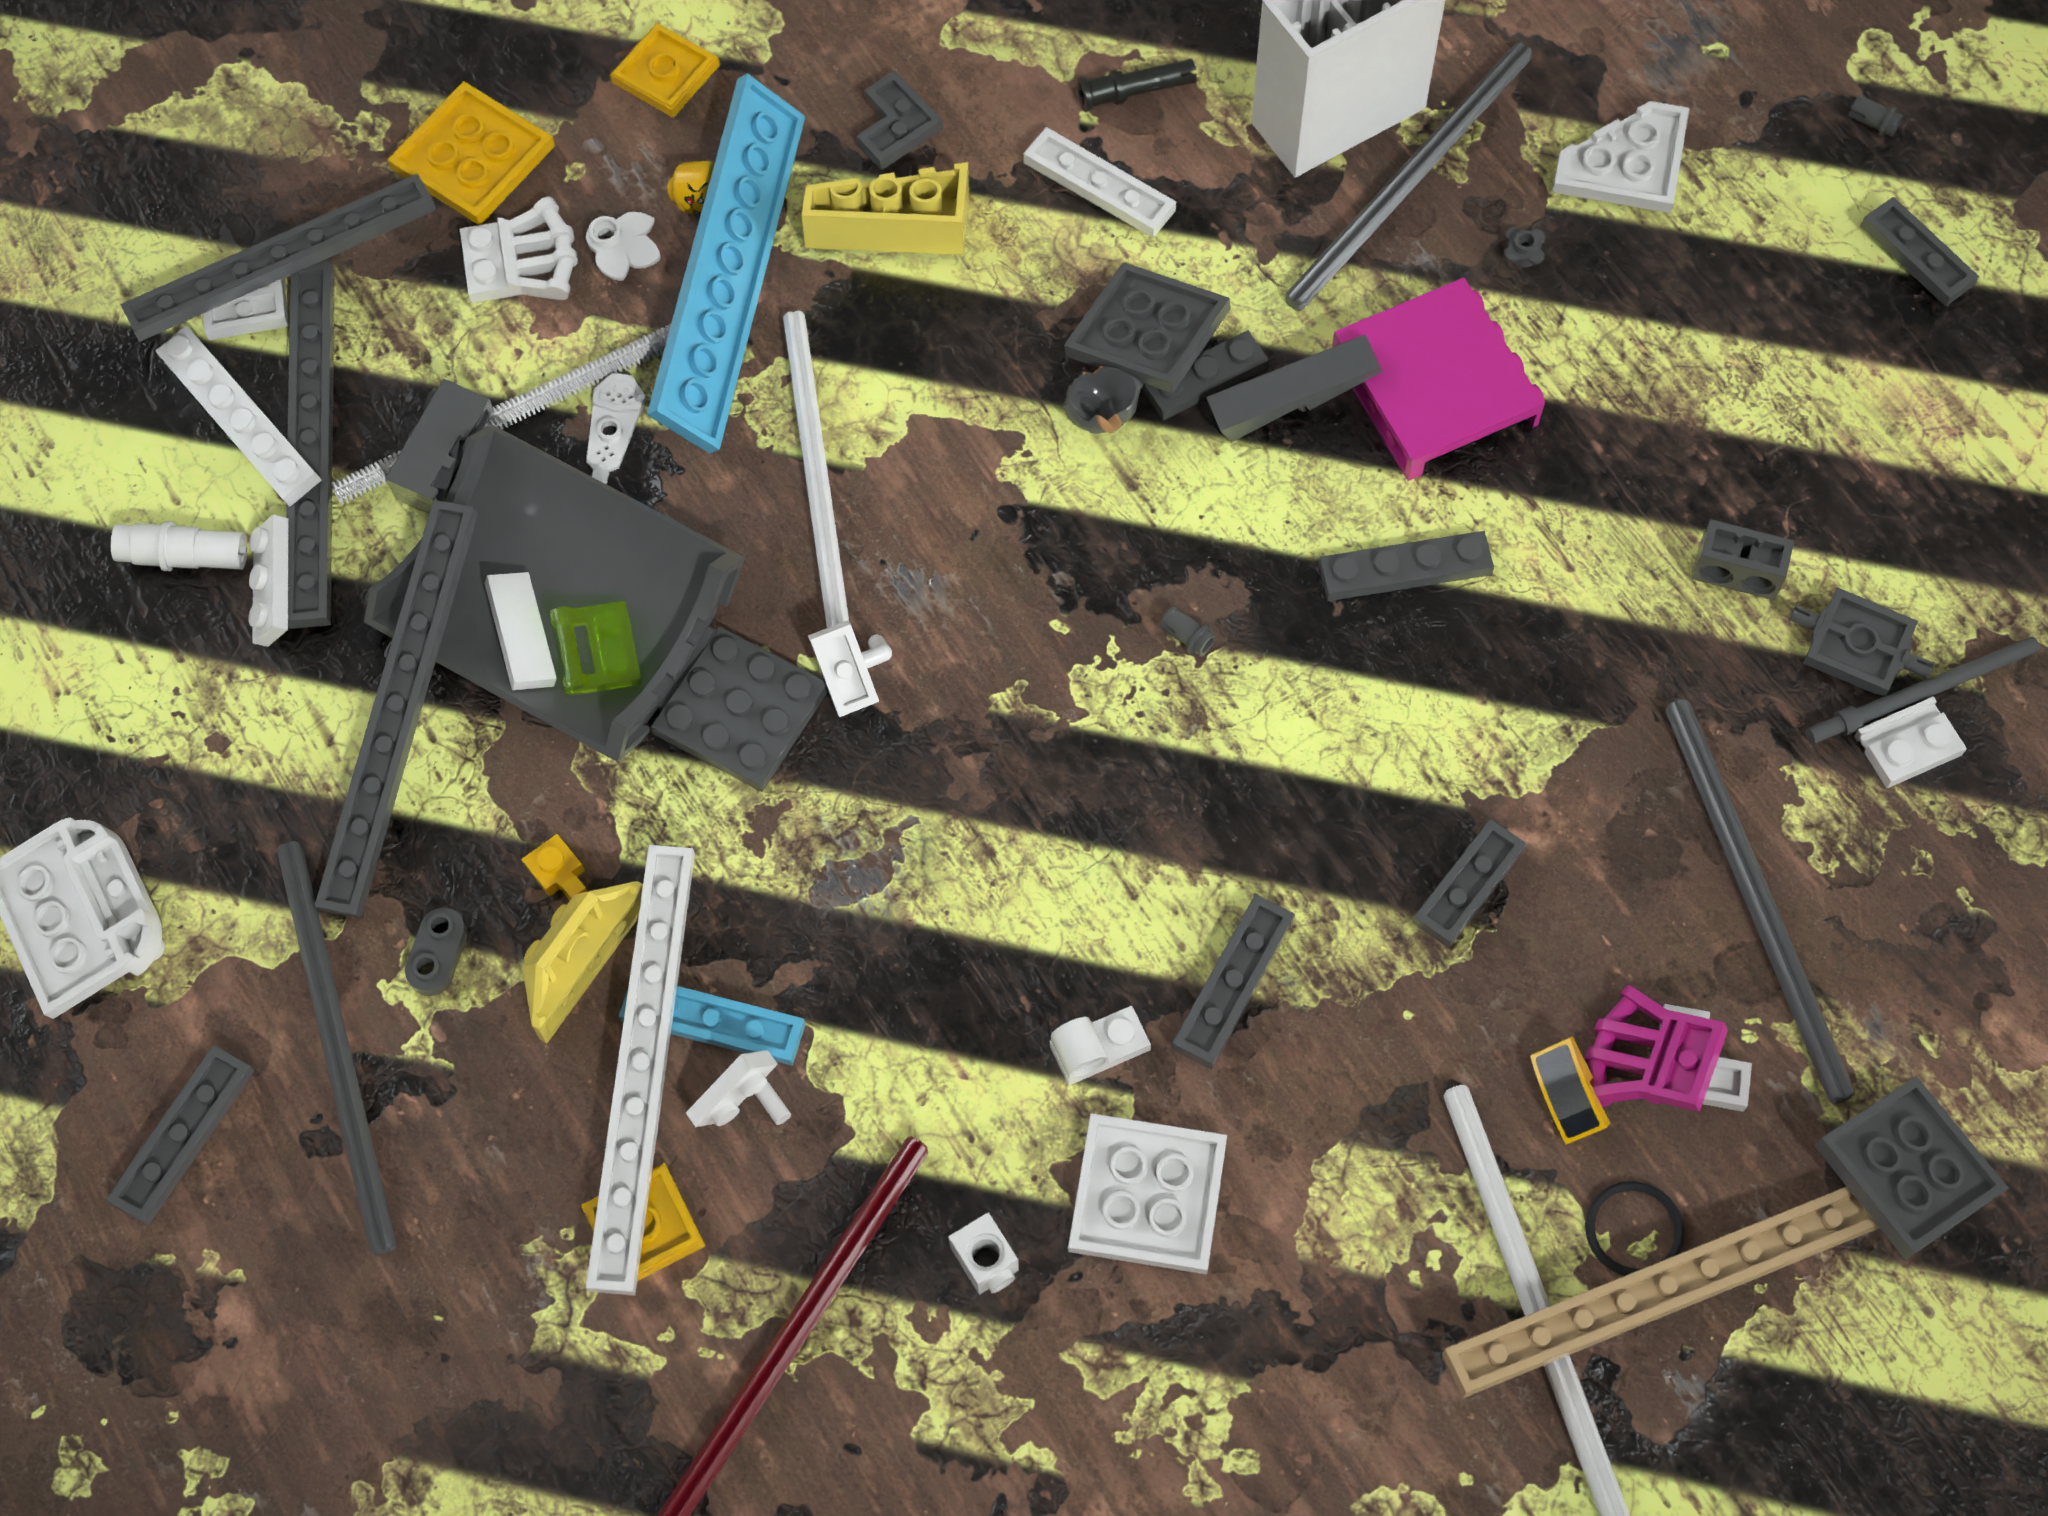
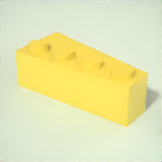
(890, 213)

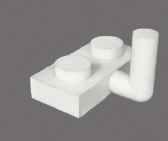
(846, 667)
(739, 1081)

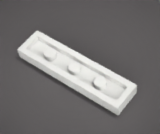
(1099, 182)

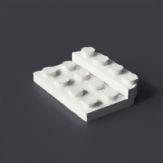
(76, 912)

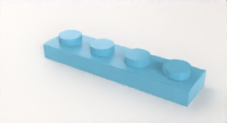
(734, 1025)

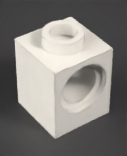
(977, 1236)

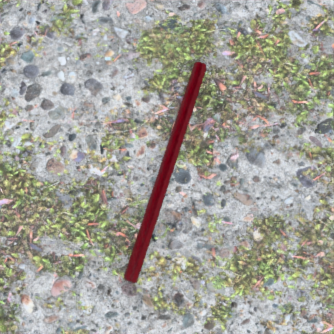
(795, 1330)

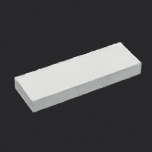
(520, 631)

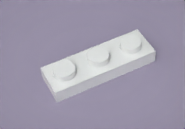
(269, 580)

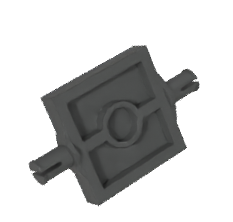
(1860, 642)

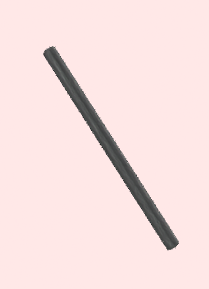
(1407, 177)
(1760, 903)
(336, 1050)

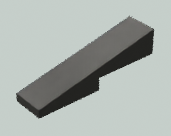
(1304, 382)

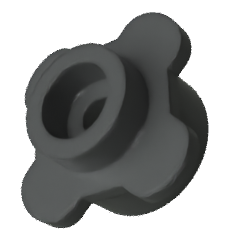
(1521, 255)

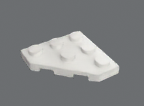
(1628, 160)

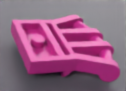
(1680, 1060)

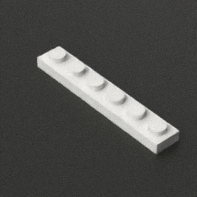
(238, 416)

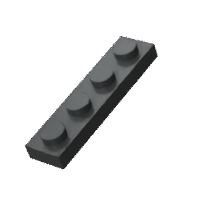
(1406, 565)
(1233, 981)
(180, 1135)

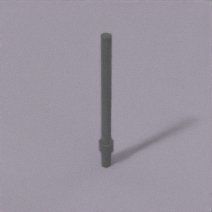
(1851, 718)

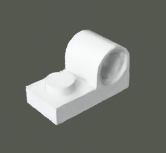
(1093, 1047)

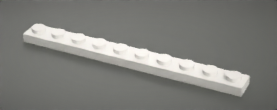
(640, 1072)

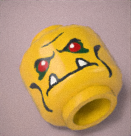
(690, 185)

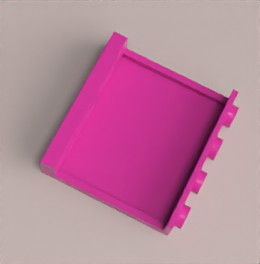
(1442, 376)

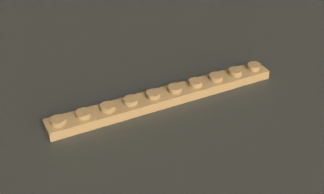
(1656, 1291)

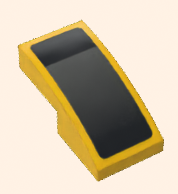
(1568, 1090)

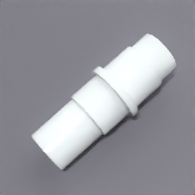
(178, 546)

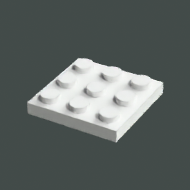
(1148, 1193)

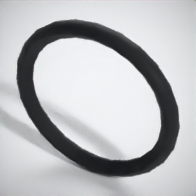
(1631, 1186)

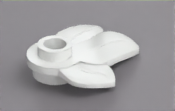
(627, 244)

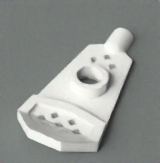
(616, 414)

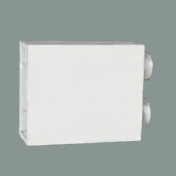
(1340, 73)

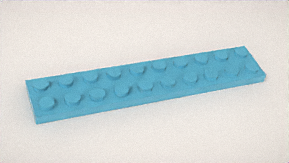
(726, 266)

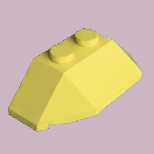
(575, 951)

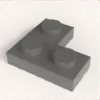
(904, 124)

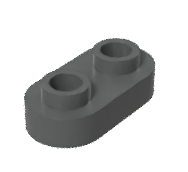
(436, 949)

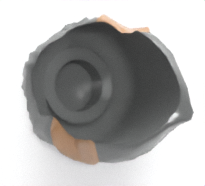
(1102, 399)

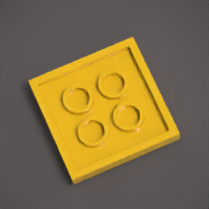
(472, 152)

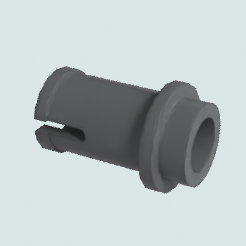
(1876, 116)
(1188, 631)

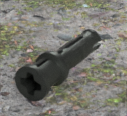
(1119, 86)

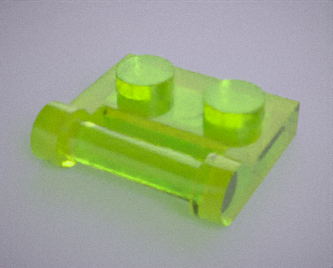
(609, 643)

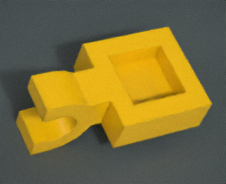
(555, 868)

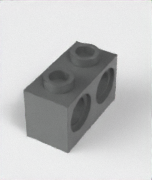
(1742, 559)

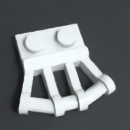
(493, 261)

